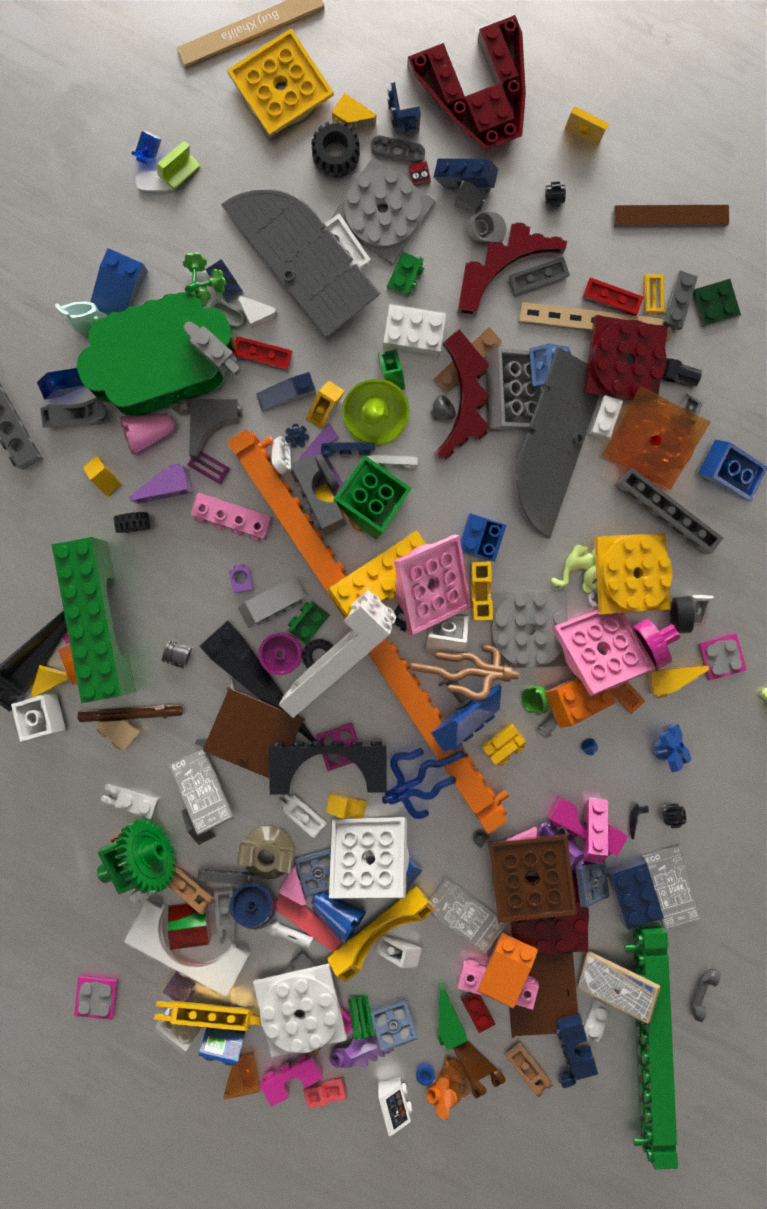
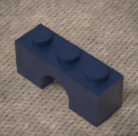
(452, 171)
(580, 1060)

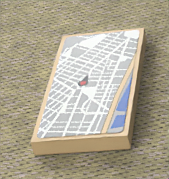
(619, 987)

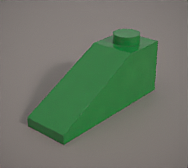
(449, 1025)

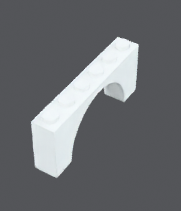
(148, 938)

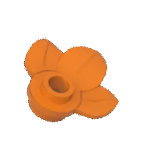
(442, 1097)

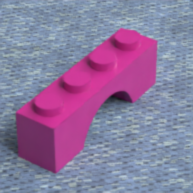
(565, 814)

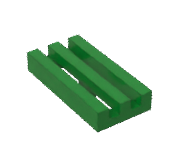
(363, 1015)

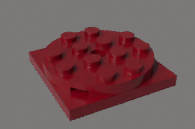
(610, 343)
(559, 934)

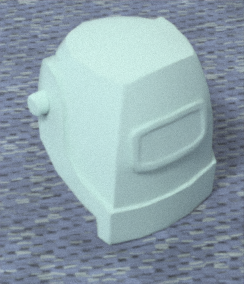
(80, 316)

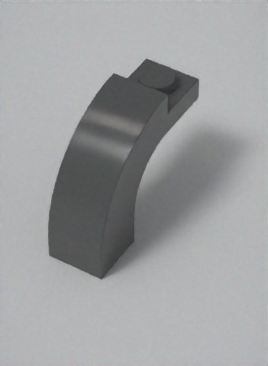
(73, 415)

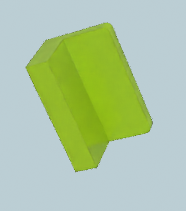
(177, 166)

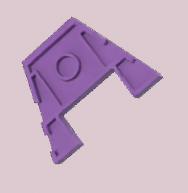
(327, 435)

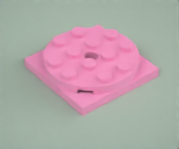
(448, 588)
(624, 653)

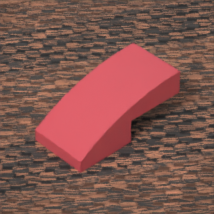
(323, 1092)

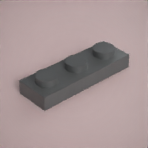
(539, 276)
(680, 300)

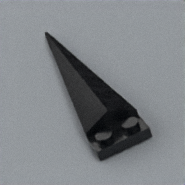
(234, 656)
(22, 666)

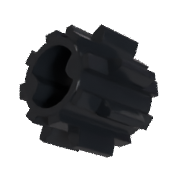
(555, 194)
(674, 816)

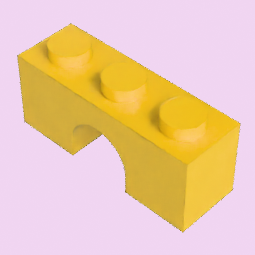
(481, 591)

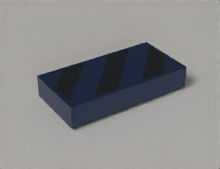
(232, 288)

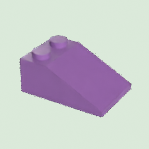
(166, 484)

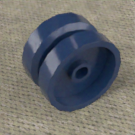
(264, 908)

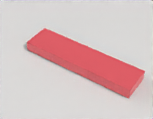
(307, 921)

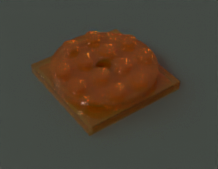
(650, 416)

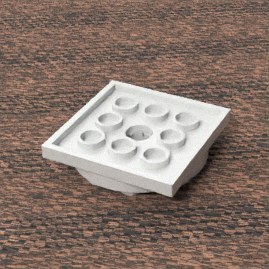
(352, 844)
(300, 990)

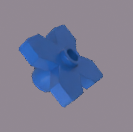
(672, 748)

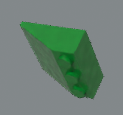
(371, 497)

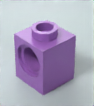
(247, 585)

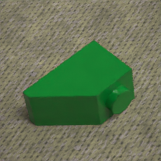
(391, 368)

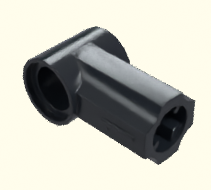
(677, 372)

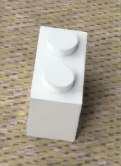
(605, 418)

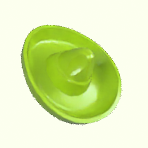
(375, 411)

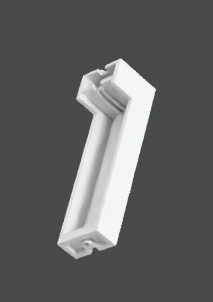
(369, 624)

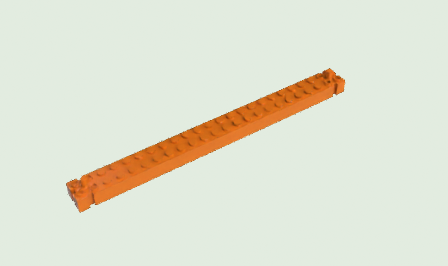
(395, 671)

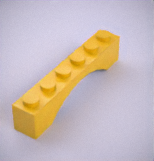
(350, 957)

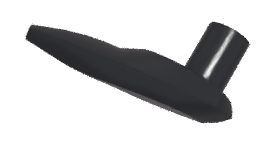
(634, 818)

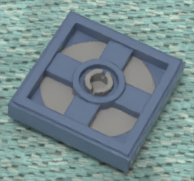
(314, 872)
(592, 883)
(394, 1026)

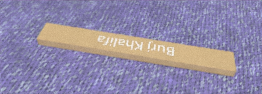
(247, 29)

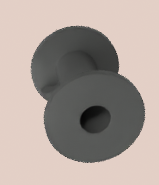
(463, 700)

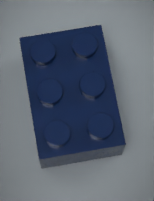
(634, 893)

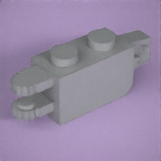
(212, 348)

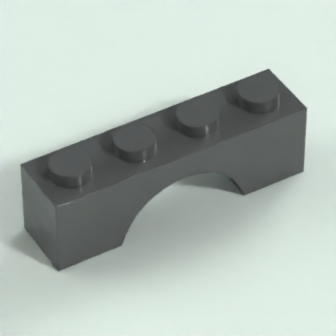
(327, 513)

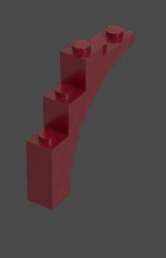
(498, 257)
(468, 422)

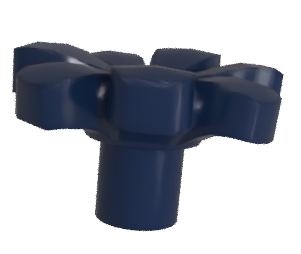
(299, 439)

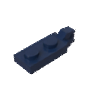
(346, 448)

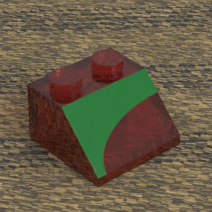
(187, 927)

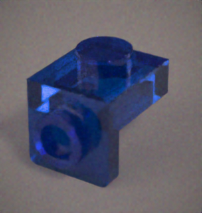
(147, 147)

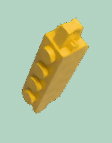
(208, 1015)

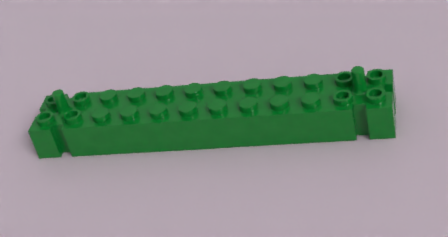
(656, 1051)

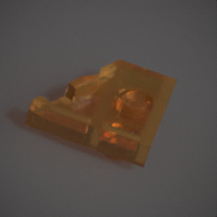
(243, 1077)

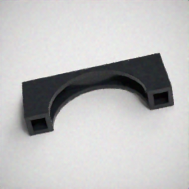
(368, 757)

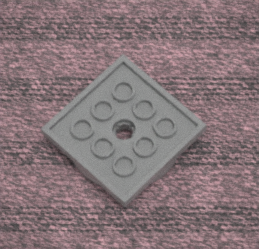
(388, 231)
(511, 615)

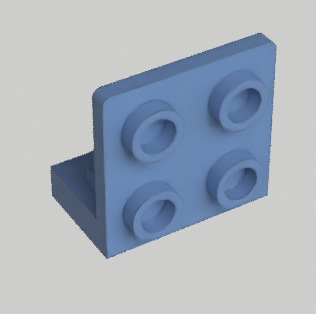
(541, 360)

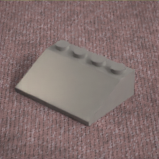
(510, 389)

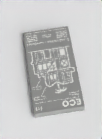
(201, 791)
(672, 887)
(466, 915)

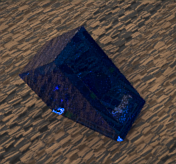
(59, 383)

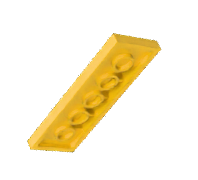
(376, 575)

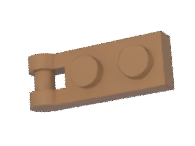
(190, 891)
(528, 1069)

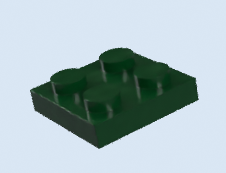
(716, 302)

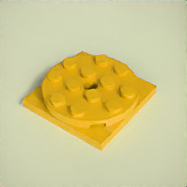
(284, 62)
(616, 584)

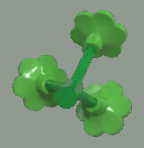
(196, 263)

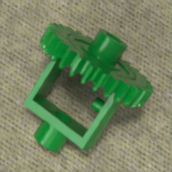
(144, 859)

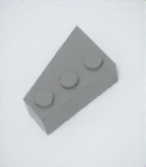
(272, 602)

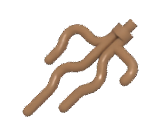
(489, 671)

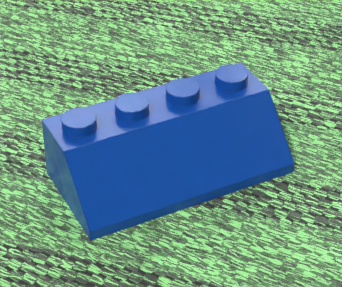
(467, 720)

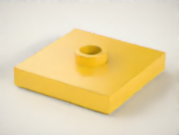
(586, 125)

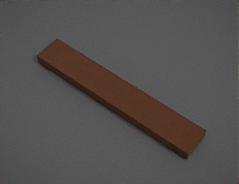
(671, 215)

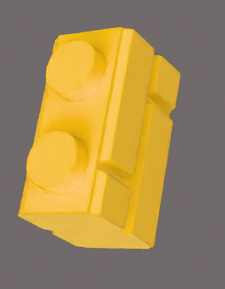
(504, 744)

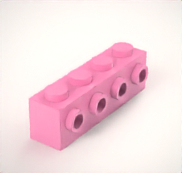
(232, 516)
(472, 974)

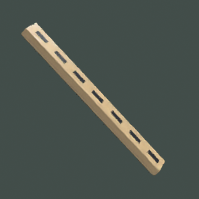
(573, 317)

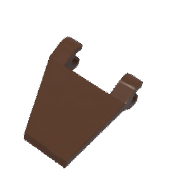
(476, 1068)

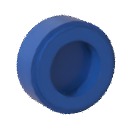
(425, 1074)

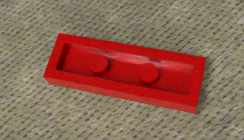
(613, 296)
(262, 353)

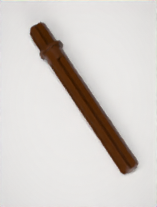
(130, 713)

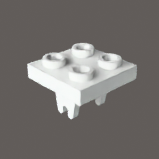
(176, 1035)

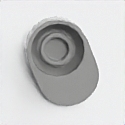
(486, 227)

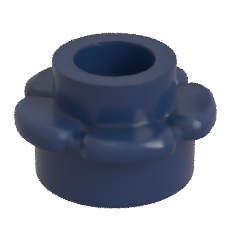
(567, 1079)

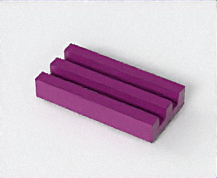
(222, 474)

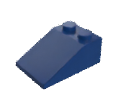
(117, 282)
(733, 469)

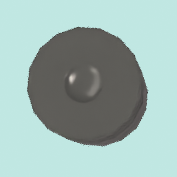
(176, 654)

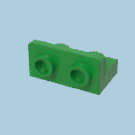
(405, 274)
(308, 622)

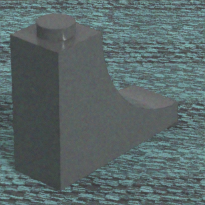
(209, 416)

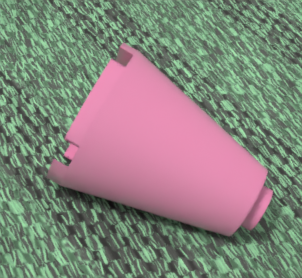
(145, 429)

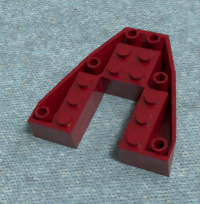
(492, 113)

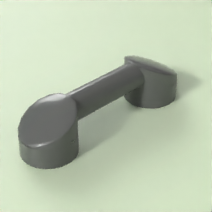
(711, 977)

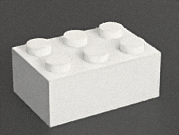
(414, 330)

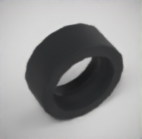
(682, 614)

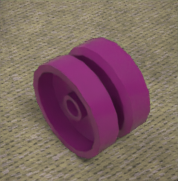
(269, 657)

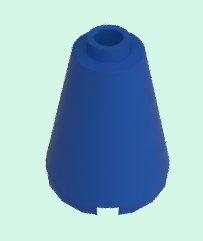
(338, 915)

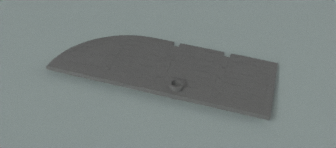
(302, 256)
(556, 441)

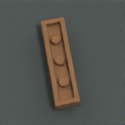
(484, 343)

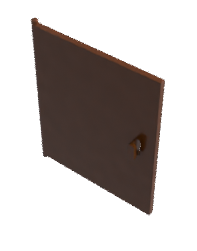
(247, 729)
(554, 977)

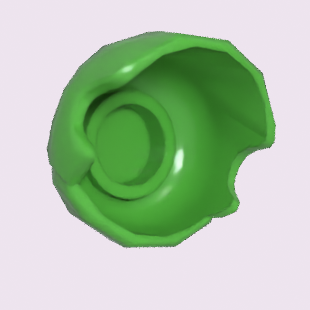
(535, 700)

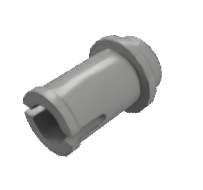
(548, 727)

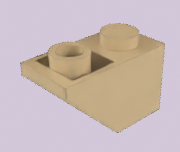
(119, 731)

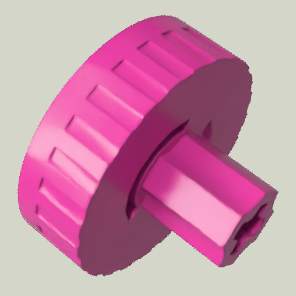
(656, 641)

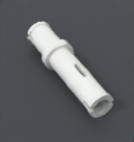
(291, 935)

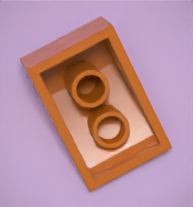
(507, 970)

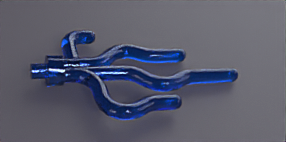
(402, 790)

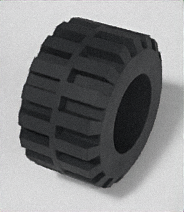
(330, 134)

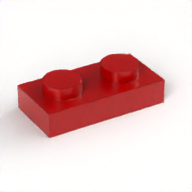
(478, 1011)

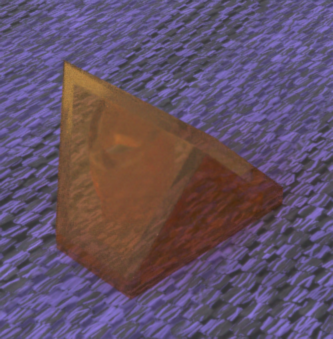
(457, 1078)

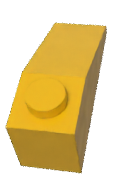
(672, 679)

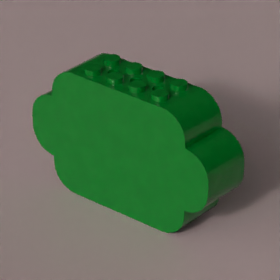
(146, 358)

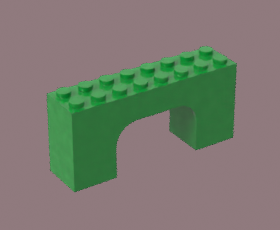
(82, 578)

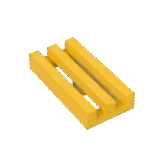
(653, 310)

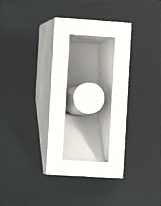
(398, 951)

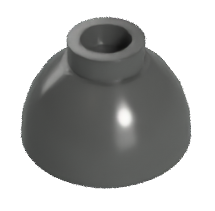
(443, 409)

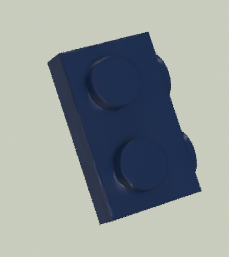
(405, 120)

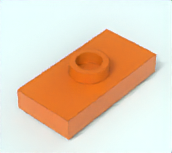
(628, 697)

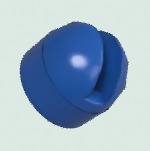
(589, 743)

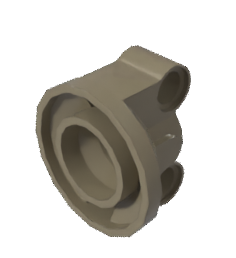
(269, 838)

